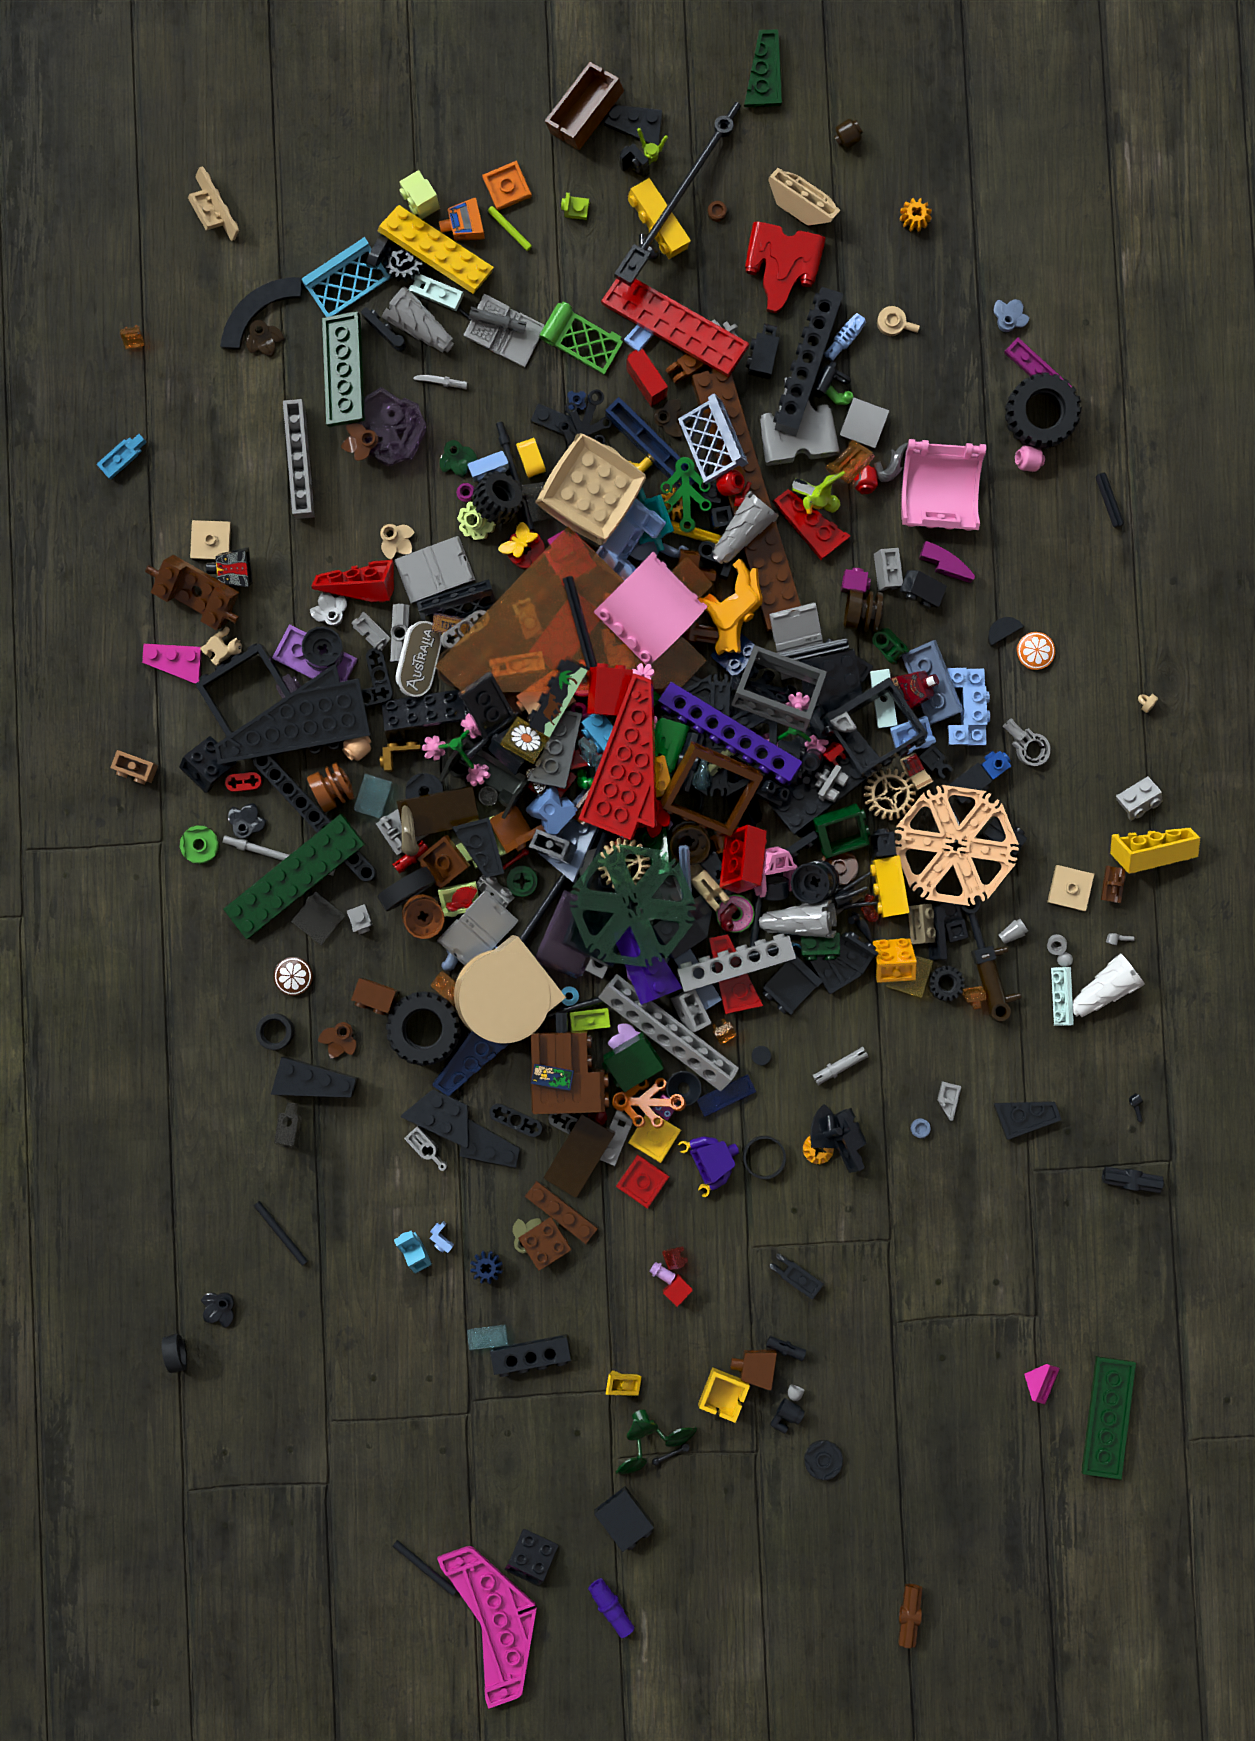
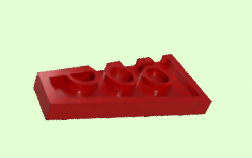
(814, 529)
(738, 991)

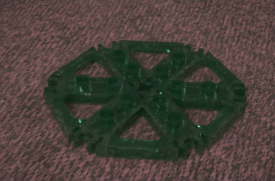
(621, 919)

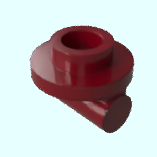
(600, 1117)

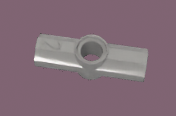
(400, 620)

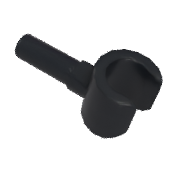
(1135, 1100)

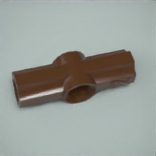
(701, 633)
(910, 1615)

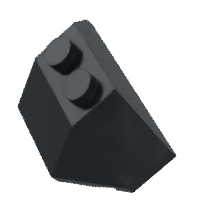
(698, 931)

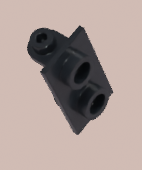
(821, 726)

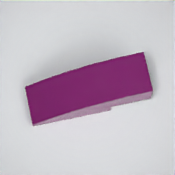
(946, 562)

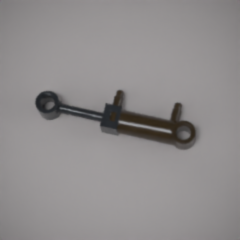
(985, 958)

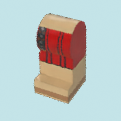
(916, 772)

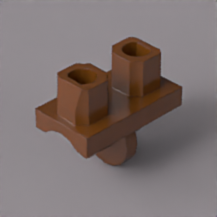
(1113, 884)

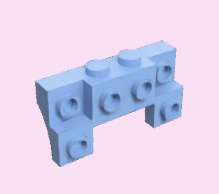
(627, 535)
(974, 705)

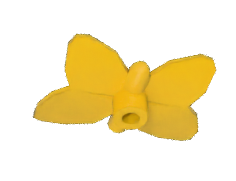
(518, 544)

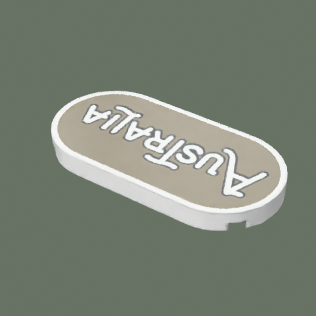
(418, 659)

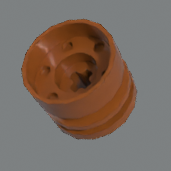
(331, 787)
(433, 919)

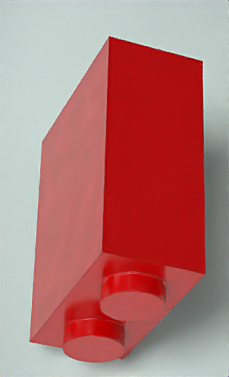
(646, 377)
(607, 689)

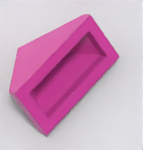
(1041, 1382)

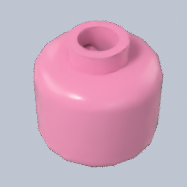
(1029, 458)

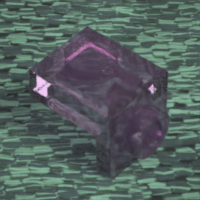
(292, 684)

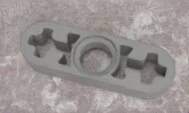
(450, 632)

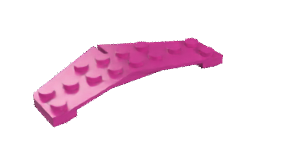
(497, 1608)

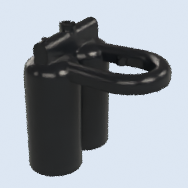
(825, 379)

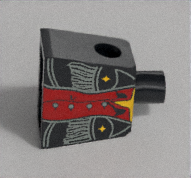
(232, 567)

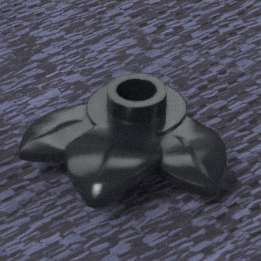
(245, 817)
(217, 1310)

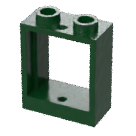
(846, 844)

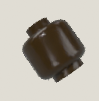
(848, 133)

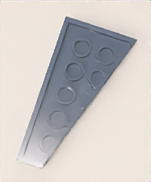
(581, 837)

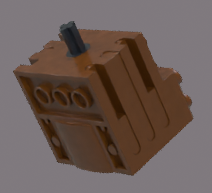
(568, 1051)

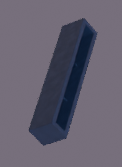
(645, 439)

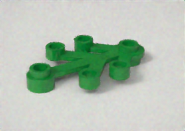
(686, 491)

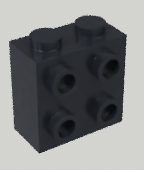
(511, 760)

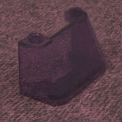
(552, 951)

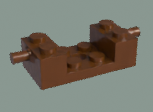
(178, 581)

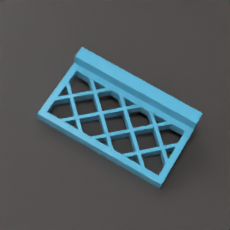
(333, 266)

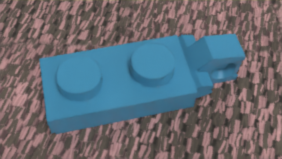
(121, 456)

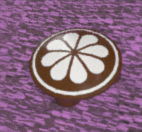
(293, 976)

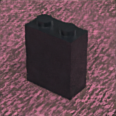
(624, 1519)

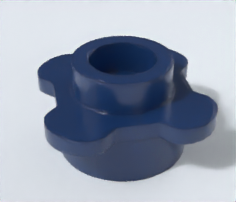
(580, 396)

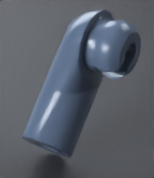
(672, 552)
(450, 962)

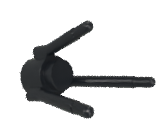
(843, 896)

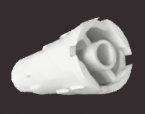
(1110, 985)

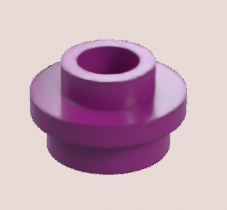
(465, 486)

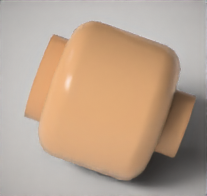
(357, 747)

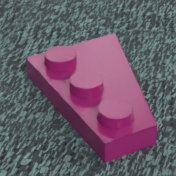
(175, 660)

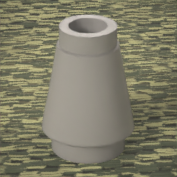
(1013, 931)

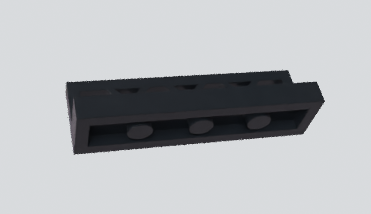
(458, 598)

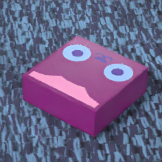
(665, 1112)

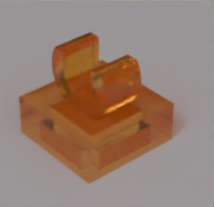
(132, 337)
(974, 996)
(724, 1032)

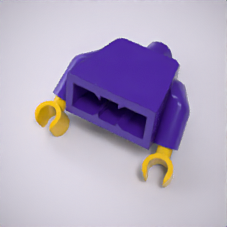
(712, 1160)

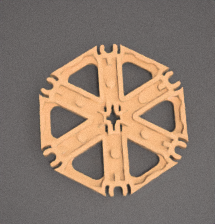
(967, 831)

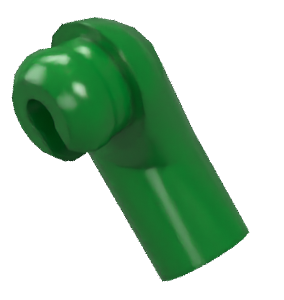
(582, 781)

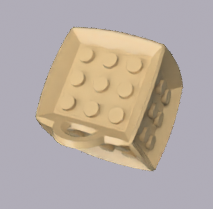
(591, 489)

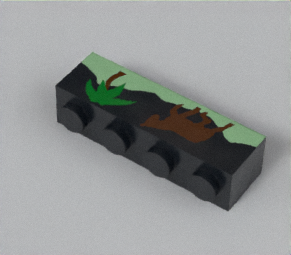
(557, 697)

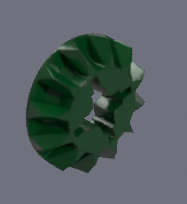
(515, 887)

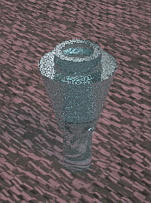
(701, 778)

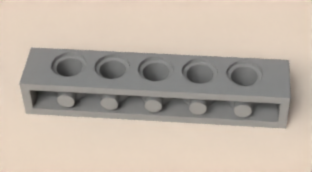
(298, 459)
(784, 954)

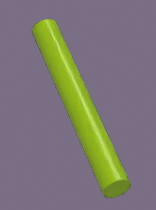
(510, 229)

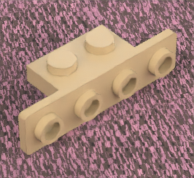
(210, 206)

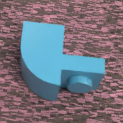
(413, 1251)

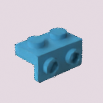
(598, 730)

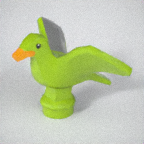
(819, 495)

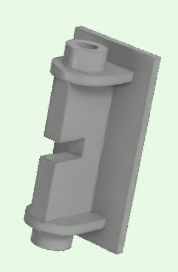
(374, 633)
(501, 894)

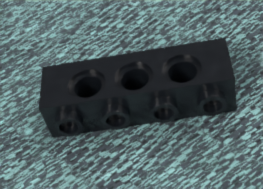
(519, 1350)

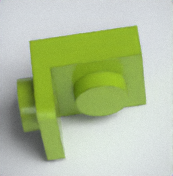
(575, 207)

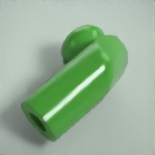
(839, 398)

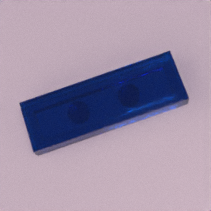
(731, 1093)

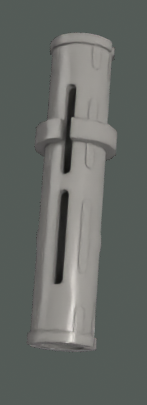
(839, 1066)

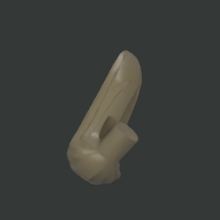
(409, 843)

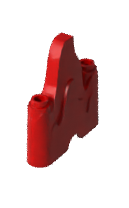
(785, 260)

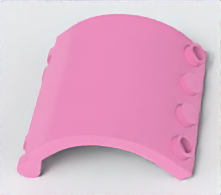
(941, 485)
(650, 609)

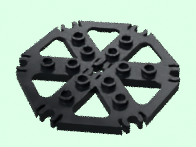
(721, 701)

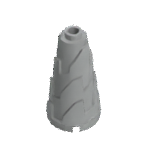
(412, 317)
(747, 523)
(802, 920)

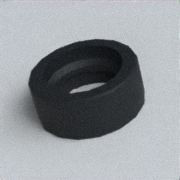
(260, 1031)
(174, 1353)

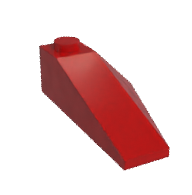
(365, 583)

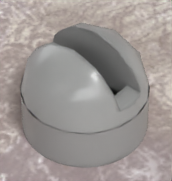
(795, 1393)

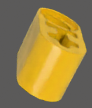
(531, 457)

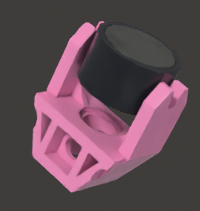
(776, 887)

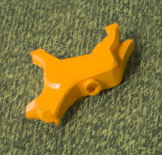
(735, 609)

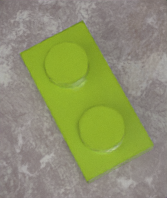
(590, 1019)

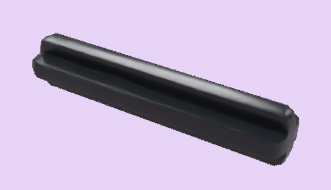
(1109, 500)

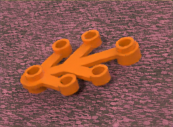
(645, 1102)

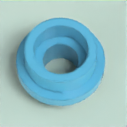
(575, 996)

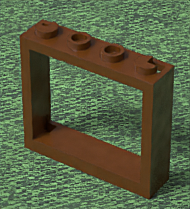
(697, 750)

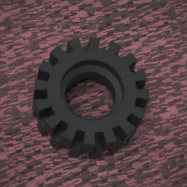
(957, 983)

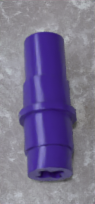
(611, 1608)

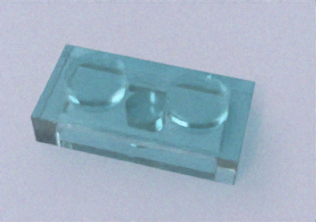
(487, 1337)

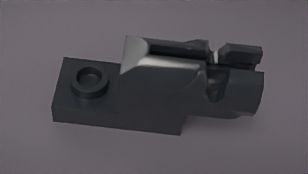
(850, 1140)

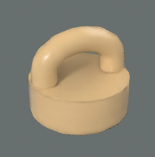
(1149, 703)

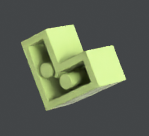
(419, 195)

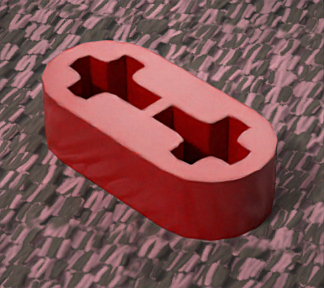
(244, 786)

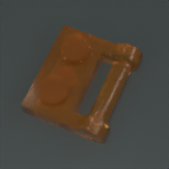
(851, 461)

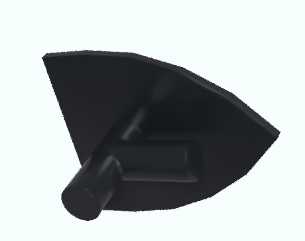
(824, 1129)

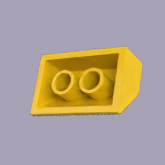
(889, 886)

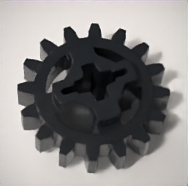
(405, 263)

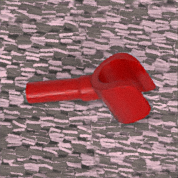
(739, 499)

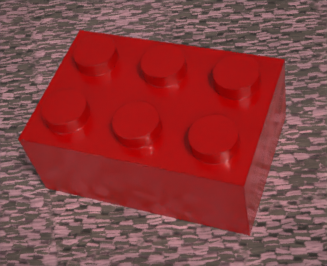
(743, 859)

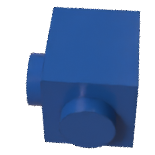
(996, 764)

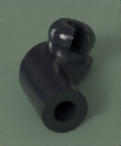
(654, 253)

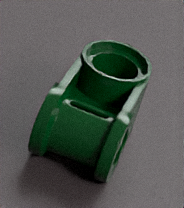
(891, 646)

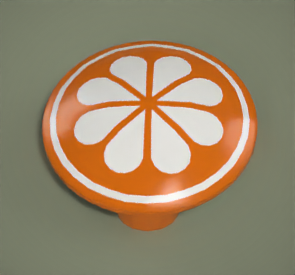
(1035, 650)

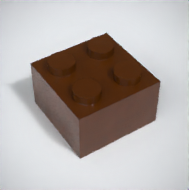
(374, 995)

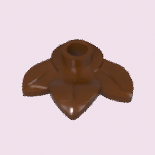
(357, 441)
(336, 1042)

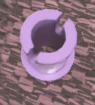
(662, 1273)

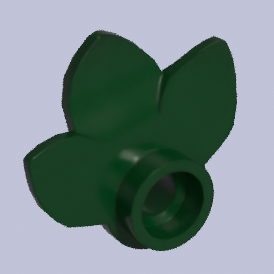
(458, 461)

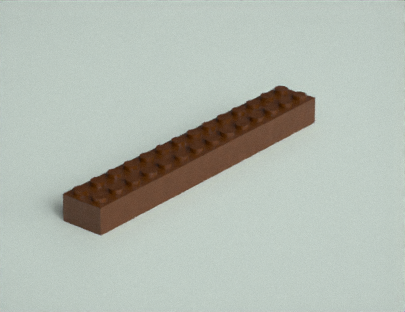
(766, 549)

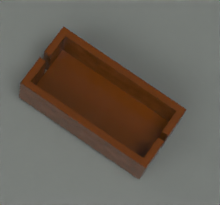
(584, 105)

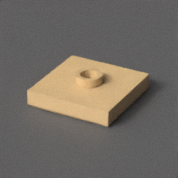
(209, 539)
(1070, 888)

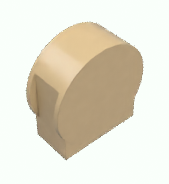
(505, 993)

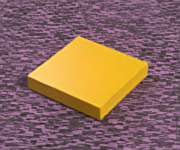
(654, 1141)

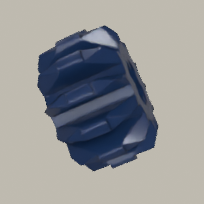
(486, 1274)

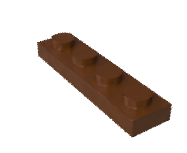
(561, 1212)

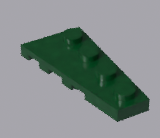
(765, 78)

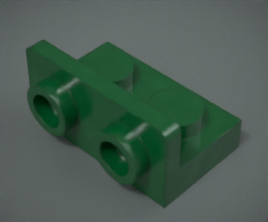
(820, 947)

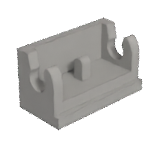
(888, 569)

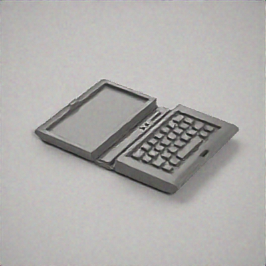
(509, 344)
(434, 569)
(796, 629)
(478, 928)

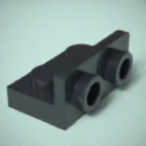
(634, 157)

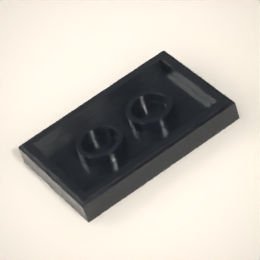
(487, 705)

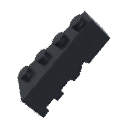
(306, 1079)

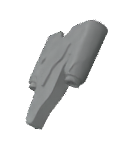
(814, 438)

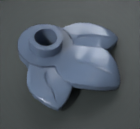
(1010, 312)

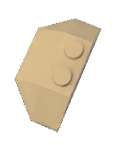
(801, 198)

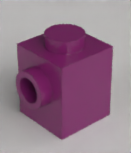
(855, 579)

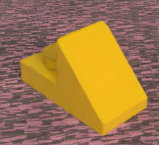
(623, 1384)

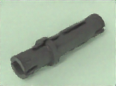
(497, 320)

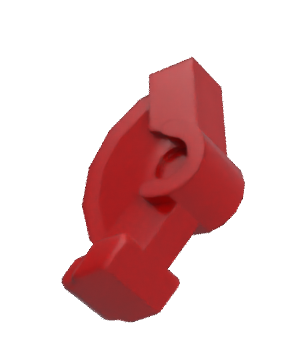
(461, 898)

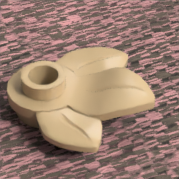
(398, 542)

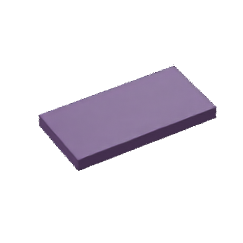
(290, 654)

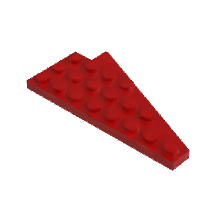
(626, 775)

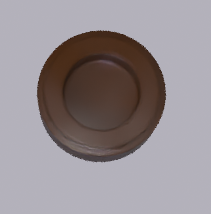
(717, 211)

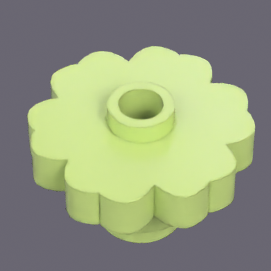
(469, 526)

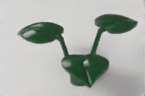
(642, 1427)

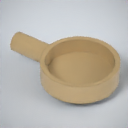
(893, 320)

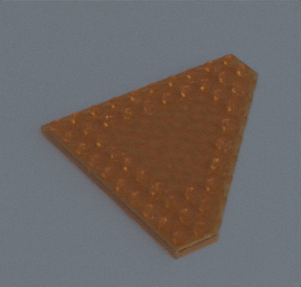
(535, 628)

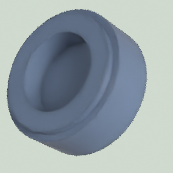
(920, 1128)

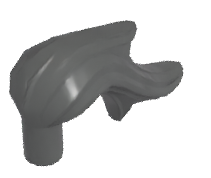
(894, 466)

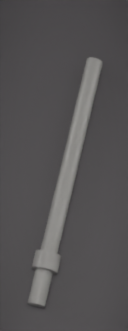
(243, 845)

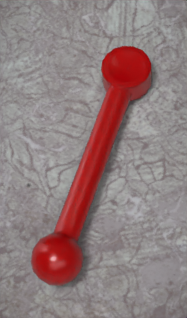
(525, 852)

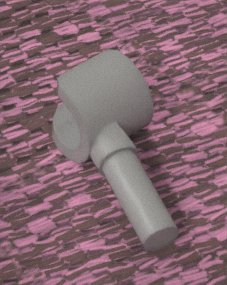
(1113, 938)

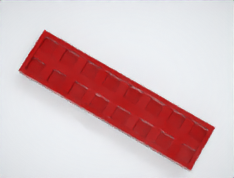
(676, 325)

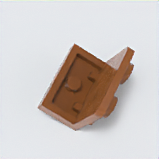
(513, 830)

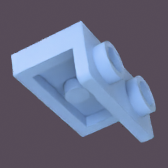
(488, 464)
(905, 732)

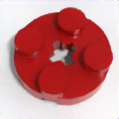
(525, 560)

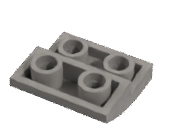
(864, 422)

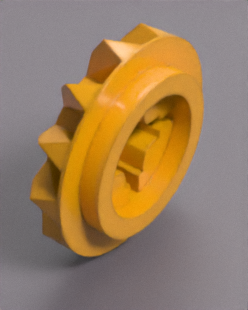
(821, 1157)

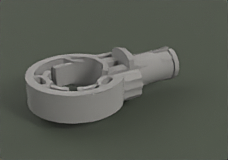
(1021, 746)

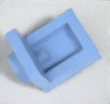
(441, 1242)

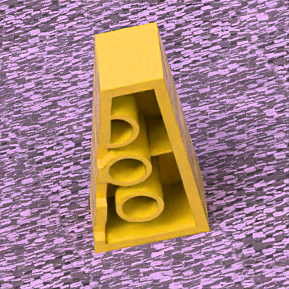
(1154, 849)

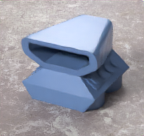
(552, 810)

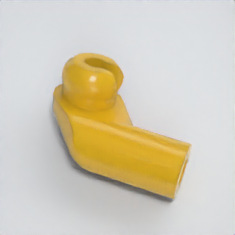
(643, 465)

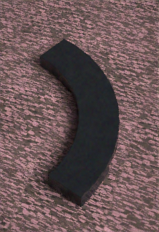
(253, 304)

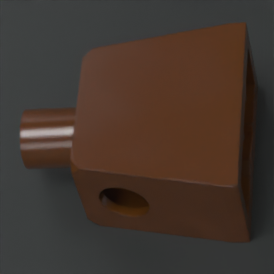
(756, 1367)

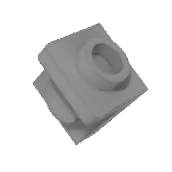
(360, 919)

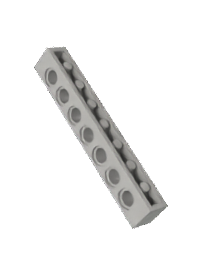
(669, 1033)

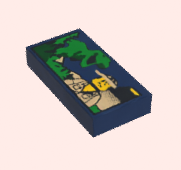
(552, 1076)

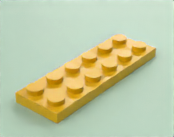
(435, 249)

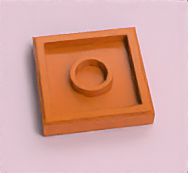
(506, 185)

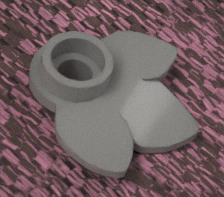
(327, 607)

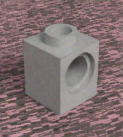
(600, 972)

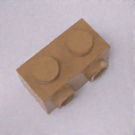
(130, 765)

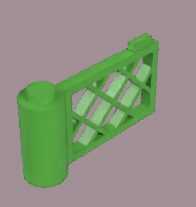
(558, 326)

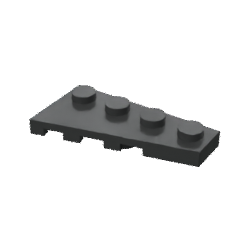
(557, 757)

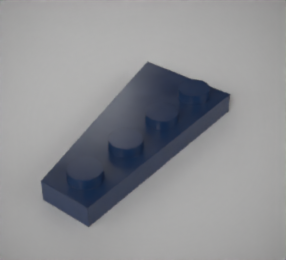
(466, 1061)

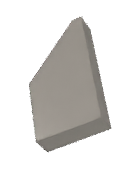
(948, 1098)

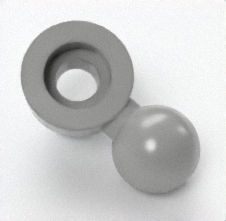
(1064, 959)

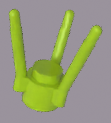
(651, 150)

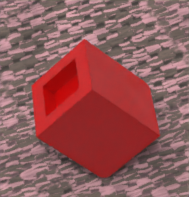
(578, 762)
(677, 1290)

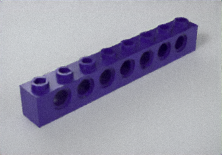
(675, 693)

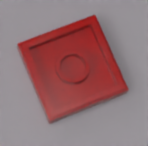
(642, 1181)

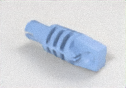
(845, 336)

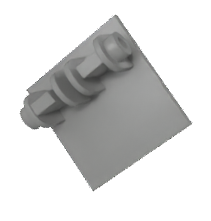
(392, 830)

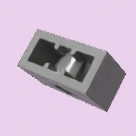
(691, 1010)

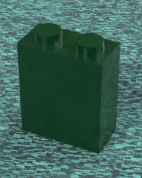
(632, 1062)

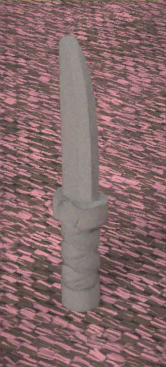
(446, 381)

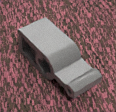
(424, 1140)

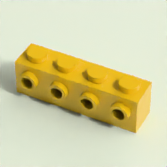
(650, 205)

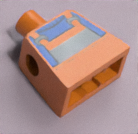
(464, 221)

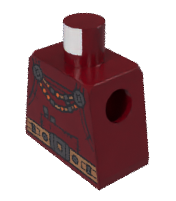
(916, 687)

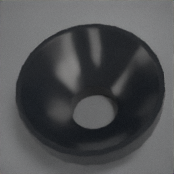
(694, 1087)

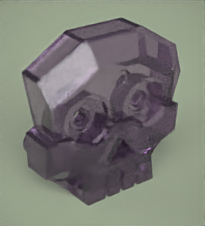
(406, 421)

